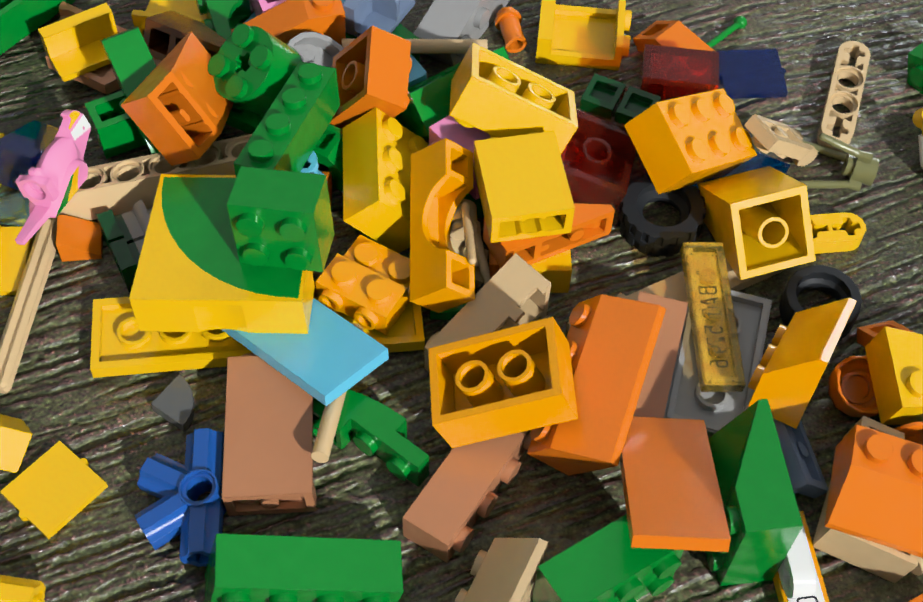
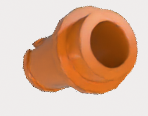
(508, 22)

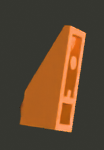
(303, 16)
(589, 224)

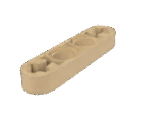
(844, 95)

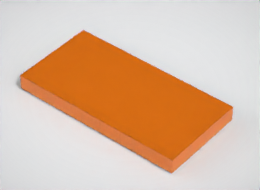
(672, 486)

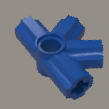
(178, 490)

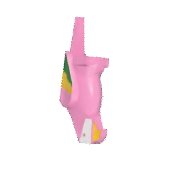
(56, 175)

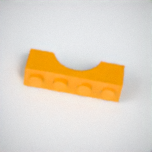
(438, 184)

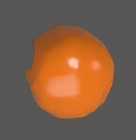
(853, 388)

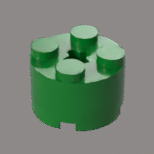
(252, 68)

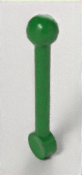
(739, 23)

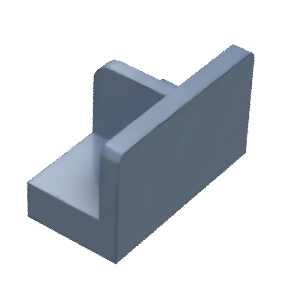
(378, 13)

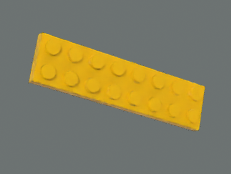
(125, 350)

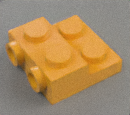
(367, 284)

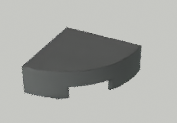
(176, 403)

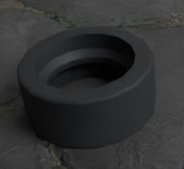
(822, 279)

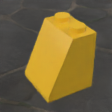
(760, 220)

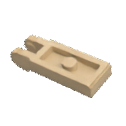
(780, 139)

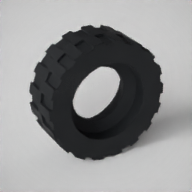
(654, 238)

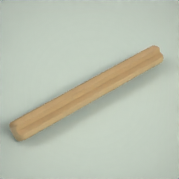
(26, 303)

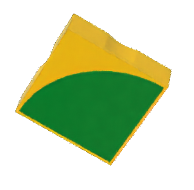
(193, 273)

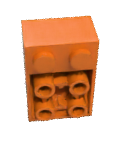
(180, 104)

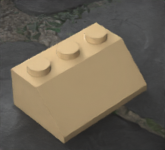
(505, 571)

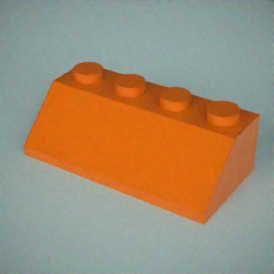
(610, 356)
(878, 490)

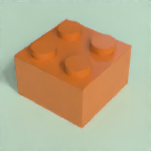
(371, 75)

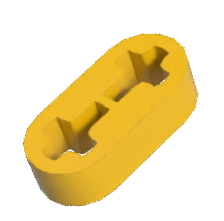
(830, 237)

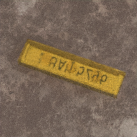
(712, 317)

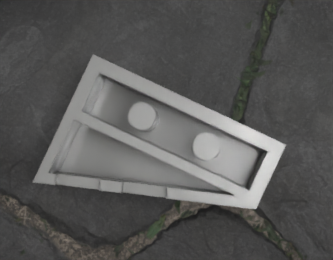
(457, 21)

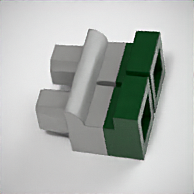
(607, 101)
(125, 238)

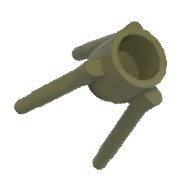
(857, 165)

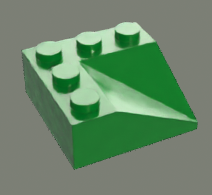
(755, 498)

